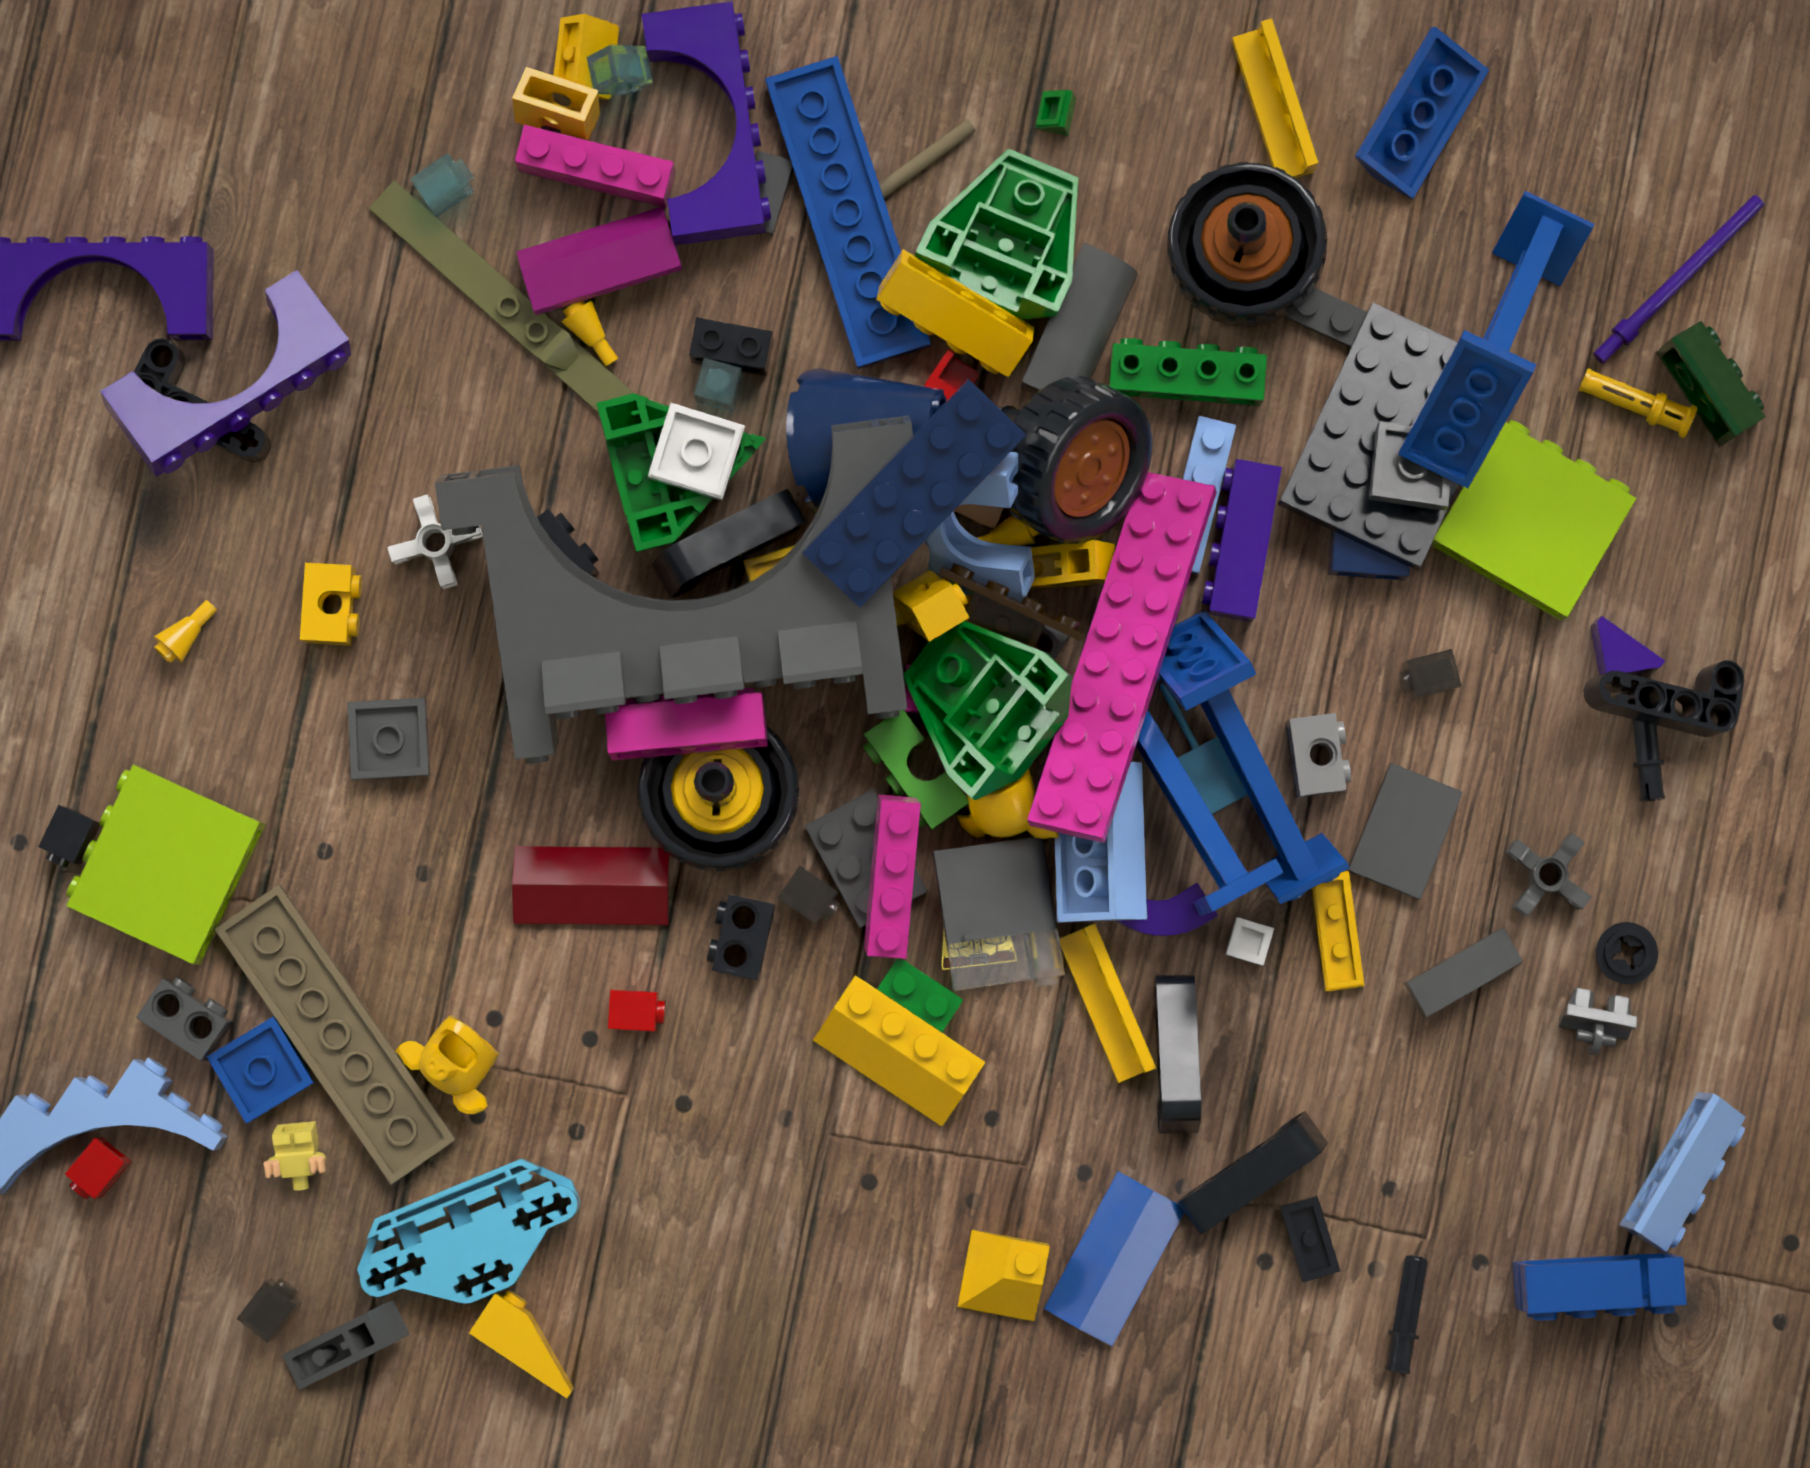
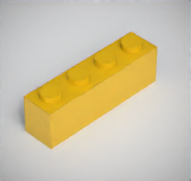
(955, 314)

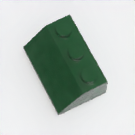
(1711, 382)

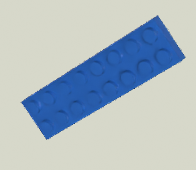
(843, 205)

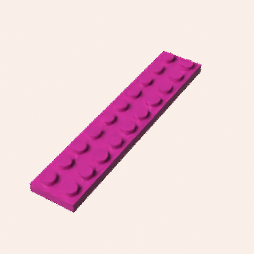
(1122, 658)

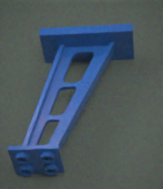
(1481, 374)
(1200, 670)
(1199, 823)

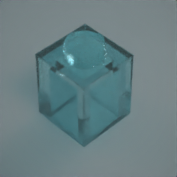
(619, 69)
(443, 184)
(718, 385)

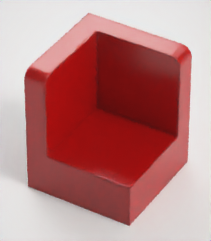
(951, 374)

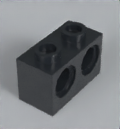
(732, 345)
(752, 939)

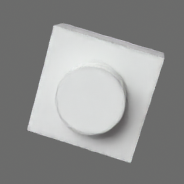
(1249, 941)

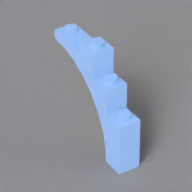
(136, 1100)

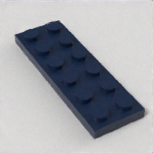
(914, 493)

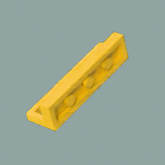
(1275, 100)
(1106, 1003)

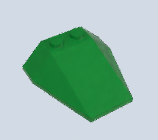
(1009, 236)
(987, 704)

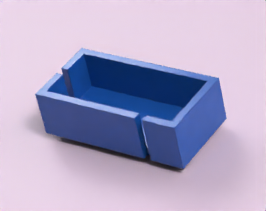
(1599, 1283)

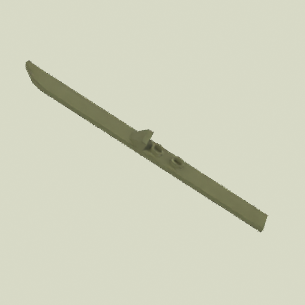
(496, 296)

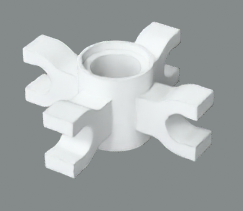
(415, 548)

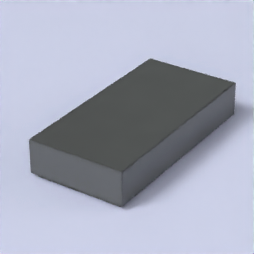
(778, 176)

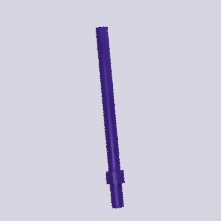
(1628, 329)

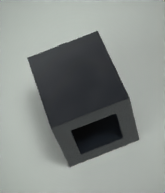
(68, 836)

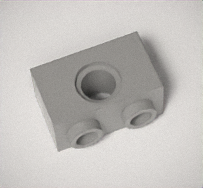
(1309, 777)

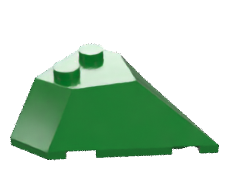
(652, 509)

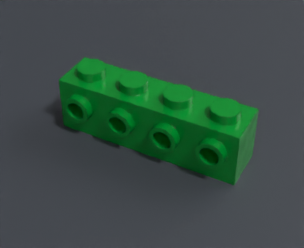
(1188, 373)

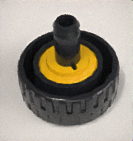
(720, 805)

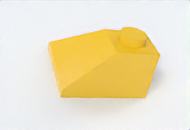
(1003, 1275)

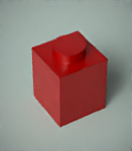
(635, 1010)
(97, 1169)

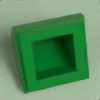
(1056, 111)

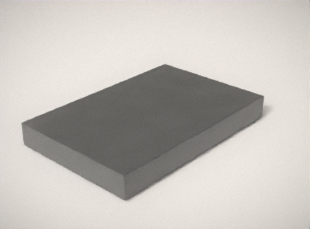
(1405, 831)

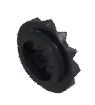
(1642, 961)

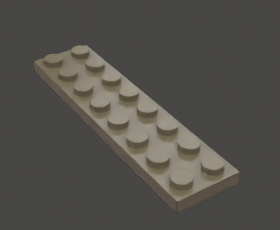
(335, 1034)

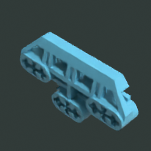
(475, 1240)

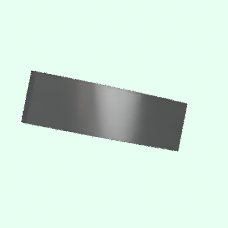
(1463, 972)

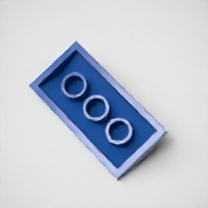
(1421, 113)
(1114, 1258)

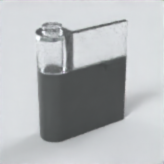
(998, 914)

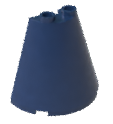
(842, 398)

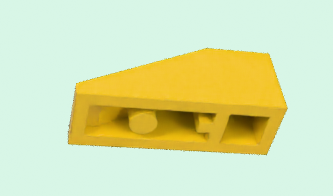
(1071, 564)
(517, 1336)

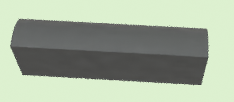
(1084, 322)

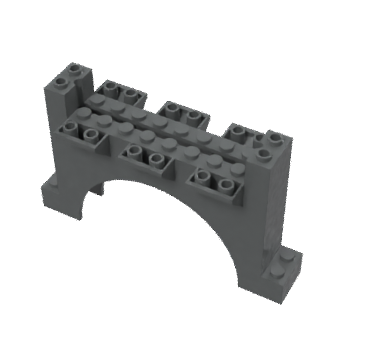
(591, 646)

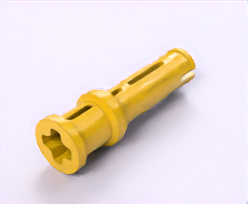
(1593, 383)

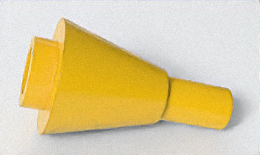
(585, 324)
(1011, 533)
(177, 639)

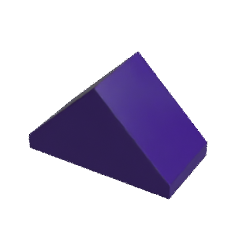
(1620, 651)

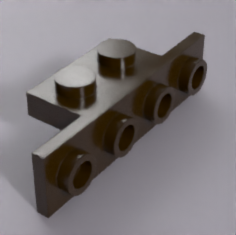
(1005, 615)

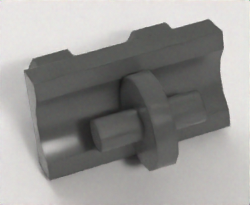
(1596, 1025)

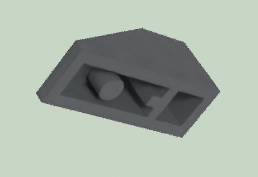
(346, 1344)

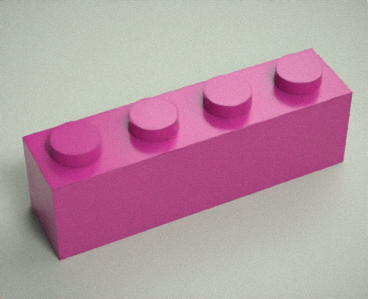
(595, 166)
(686, 728)
(892, 876)

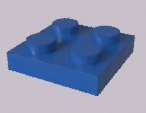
(260, 1069)

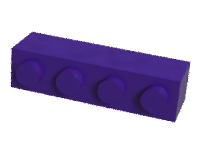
(1243, 540)

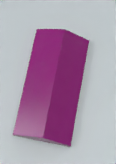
(598, 260)

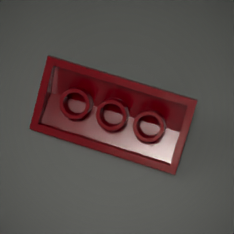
(590, 885)

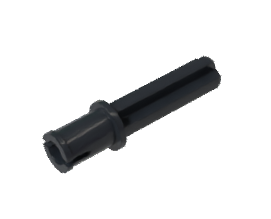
(1648, 759)
(1407, 1314)

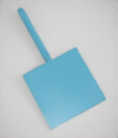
(1207, 765)

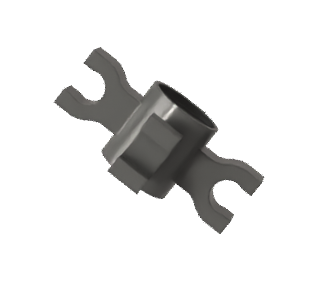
(1563, 886)

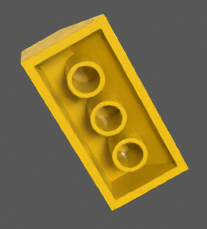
(898, 1051)

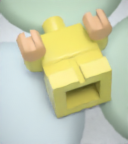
(295, 1153)

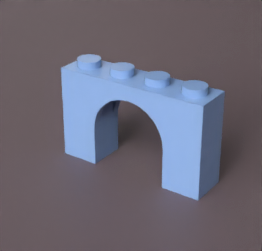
(998, 562)

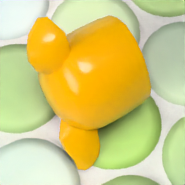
(1004, 812)
(453, 1062)

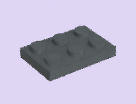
(846, 847)

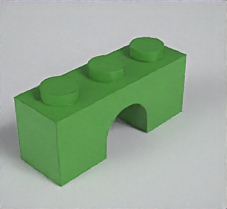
(892, 744)

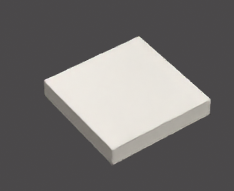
(696, 451)

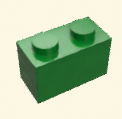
(920, 994)

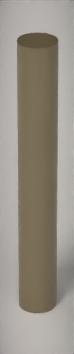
(926, 157)

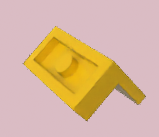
(577, 39)

